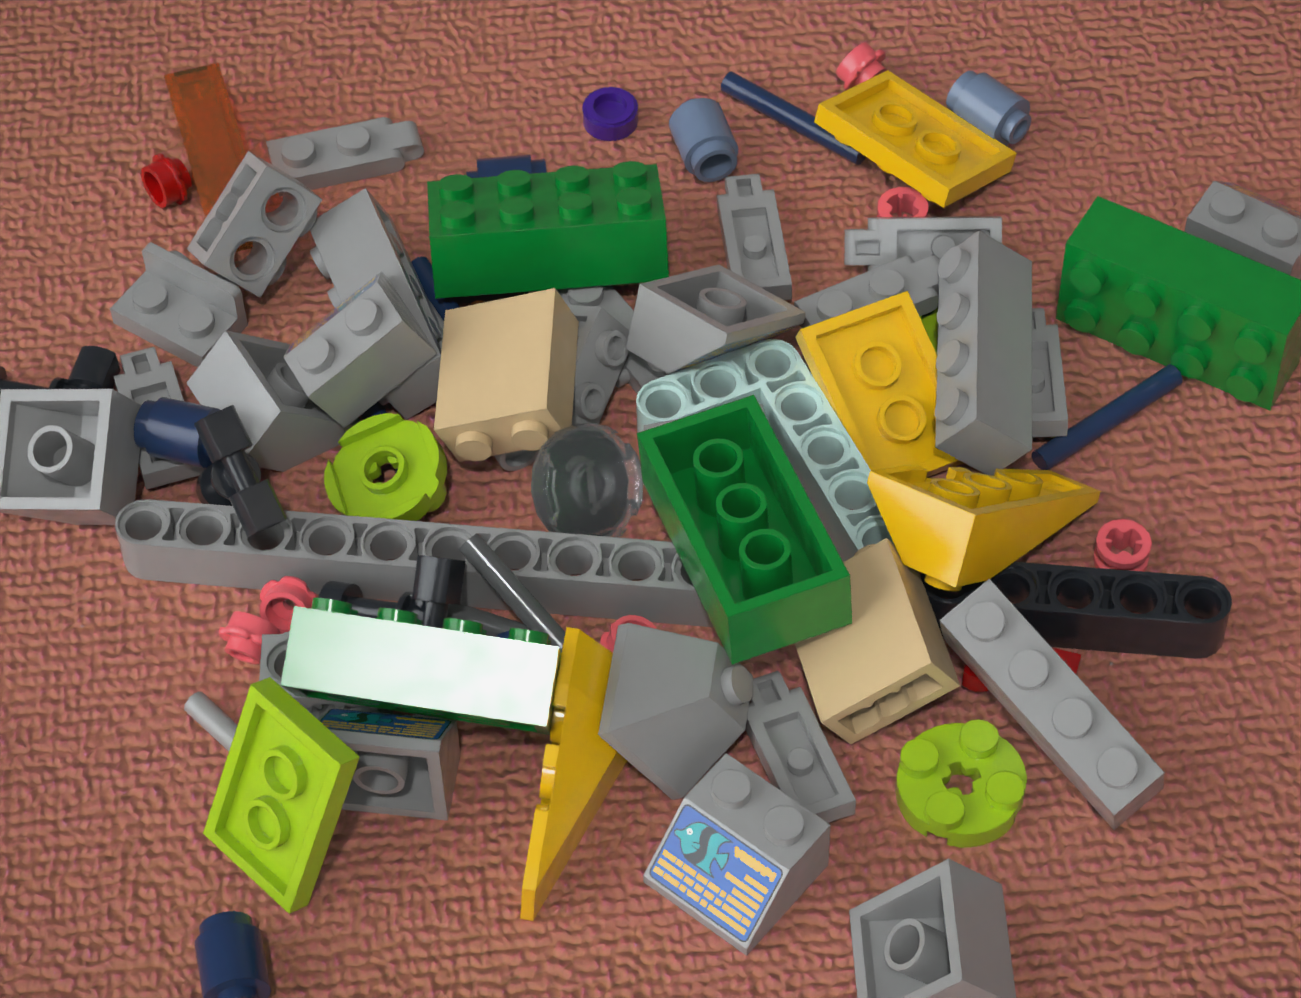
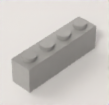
(352, 248)
(984, 354)
(1052, 704)

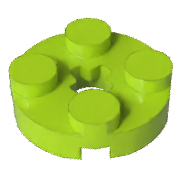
(379, 440)
(965, 750)

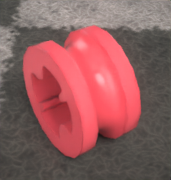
(902, 200)
(1122, 534)

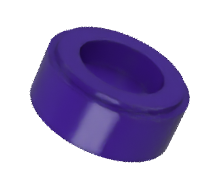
(610, 114)

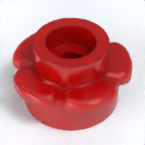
(166, 180)

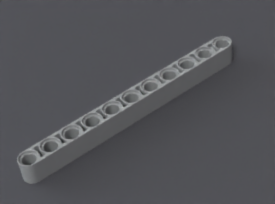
(172, 540)

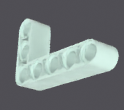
(801, 419)

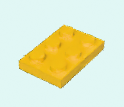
(915, 138)
(880, 382)

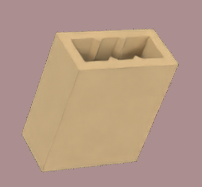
(506, 375)
(886, 658)

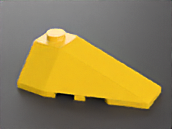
(973, 522)
(575, 770)

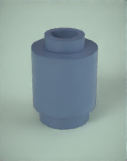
(990, 107)
(704, 139)

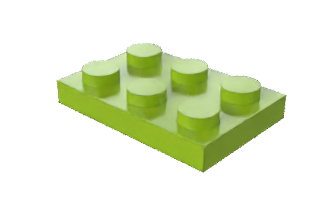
(280, 794)

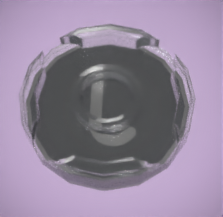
(587, 482)

